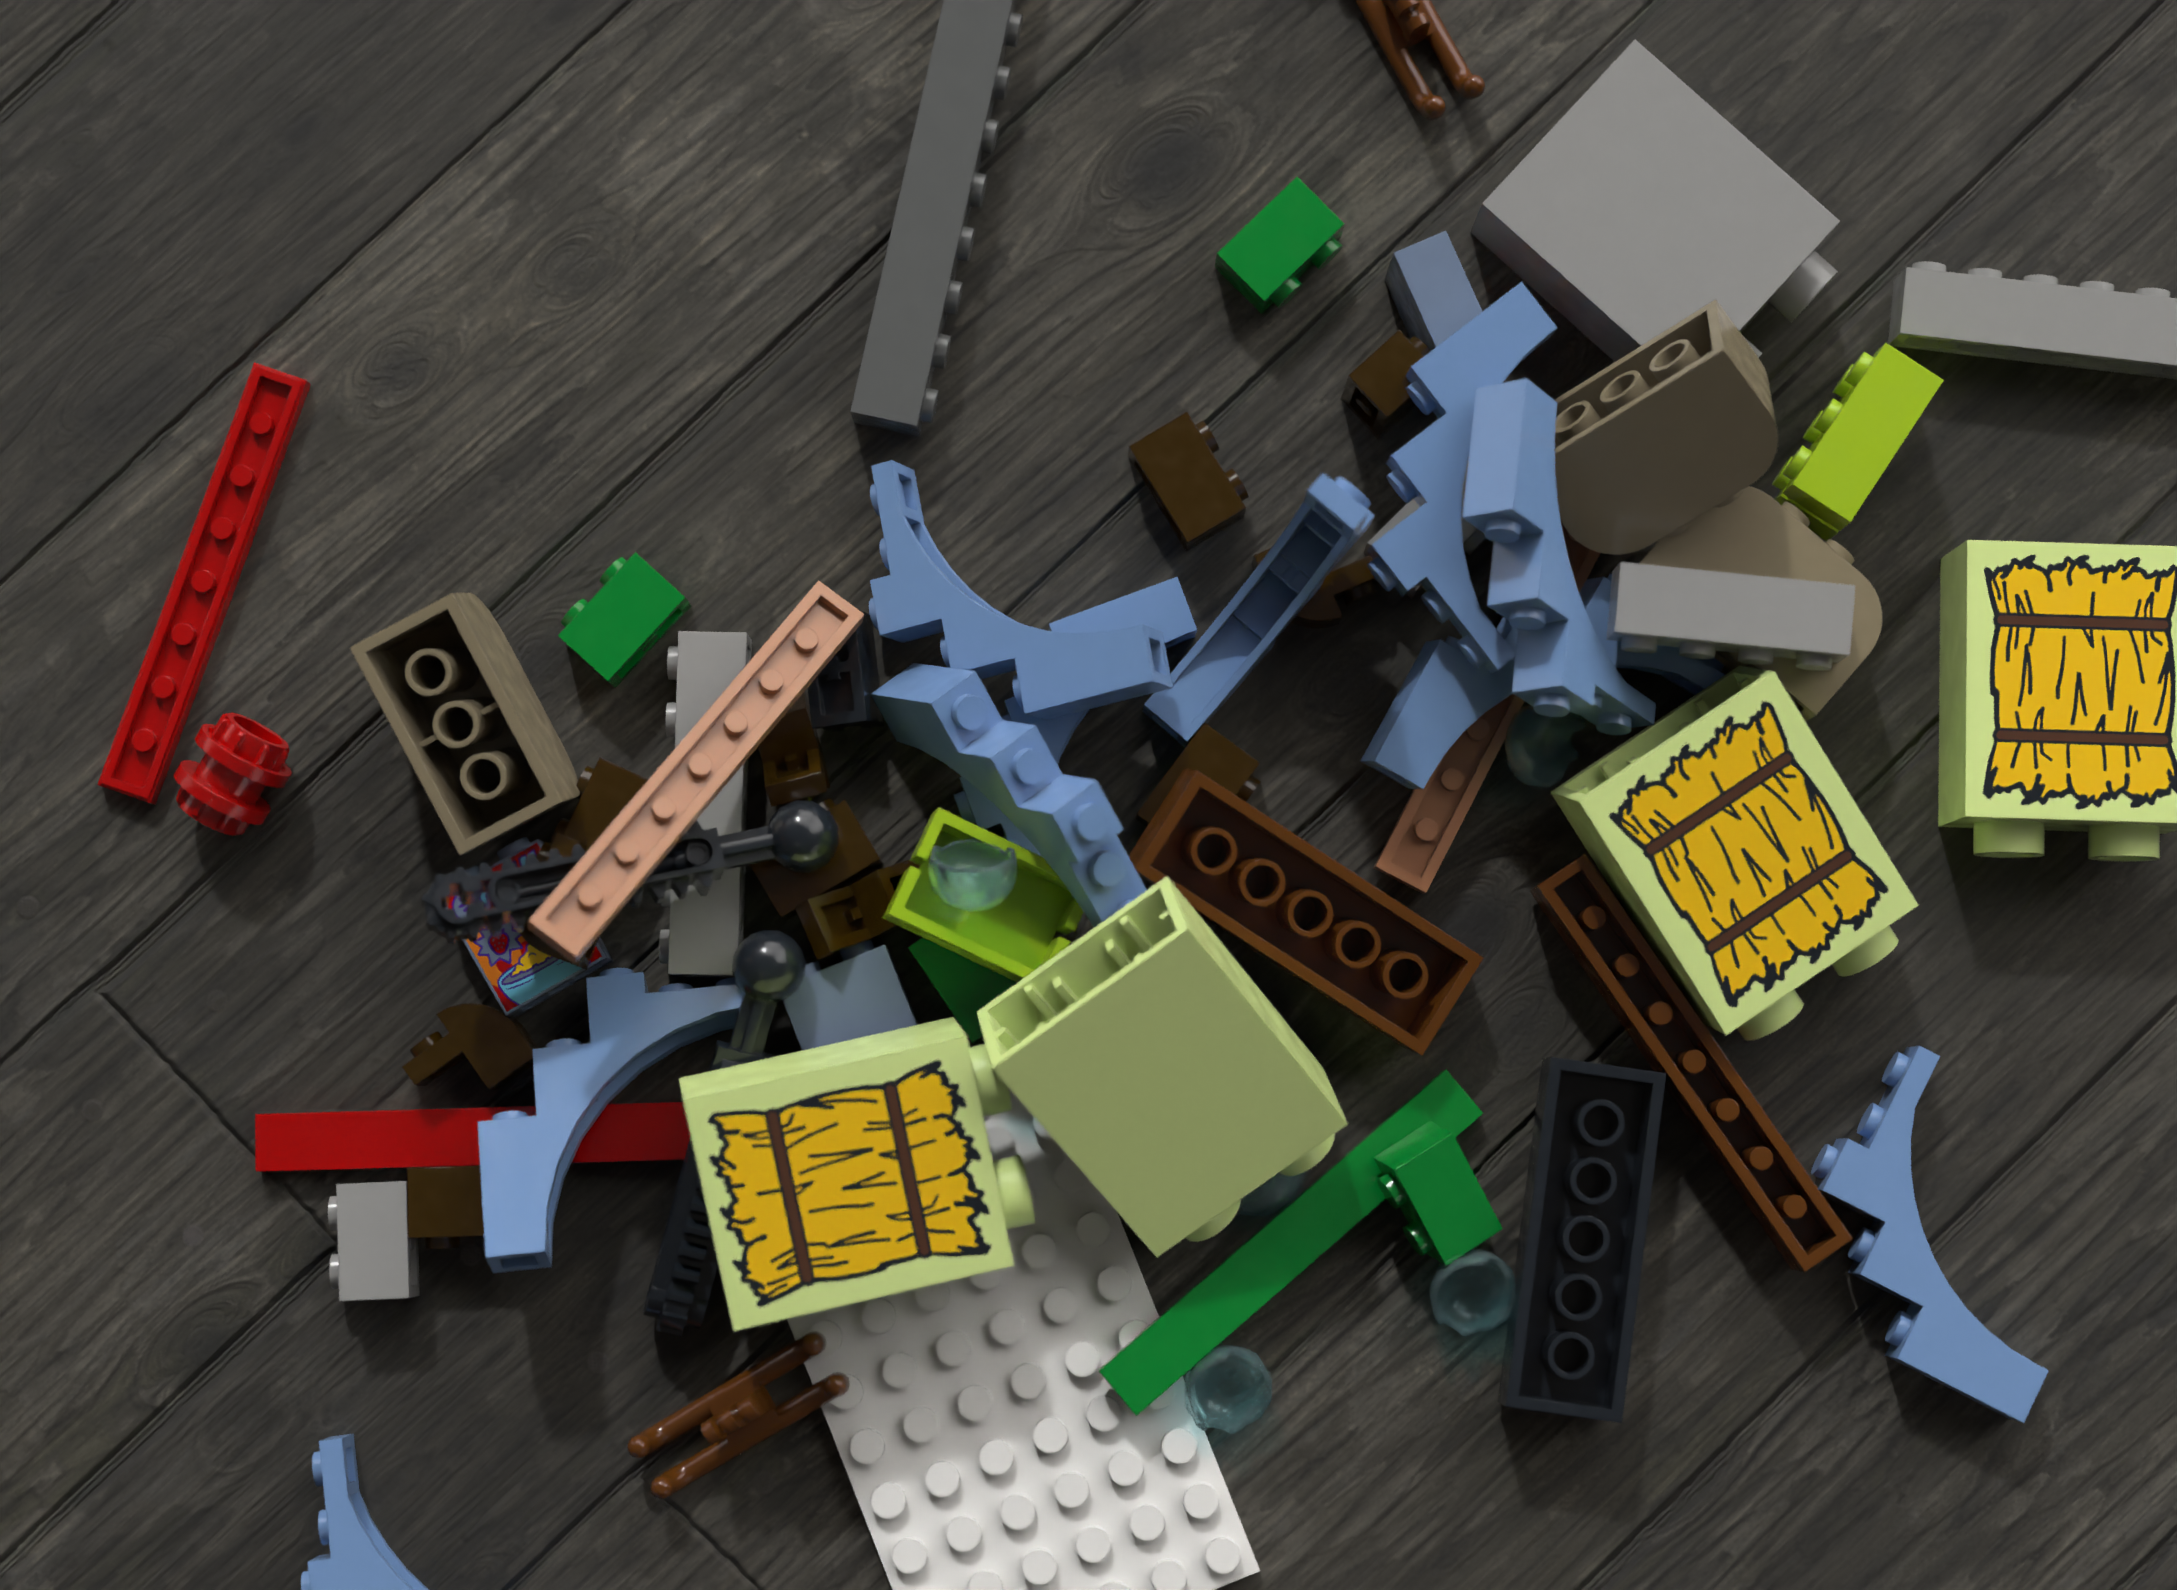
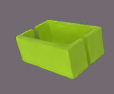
(1855, 438)
(1006, 938)

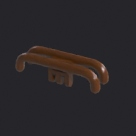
(1404, 24)
(738, 1415)

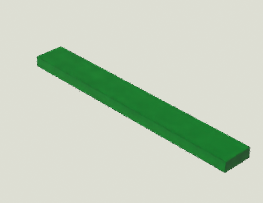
(1276, 1252)

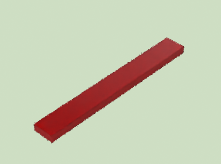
(204, 583)
(451, 1137)

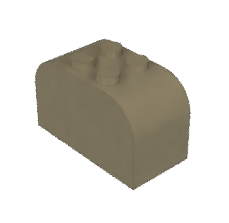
(1663, 435)
(1774, 541)
(468, 720)

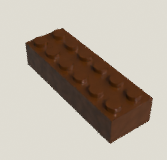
(1304, 911)

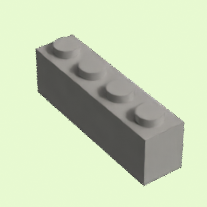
(1730, 614)

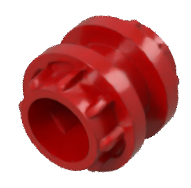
(232, 774)

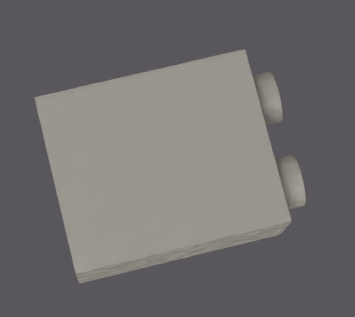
(1652, 212)

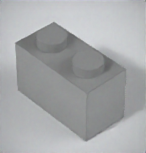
(373, 1242)

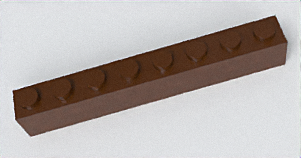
(1694, 1065)

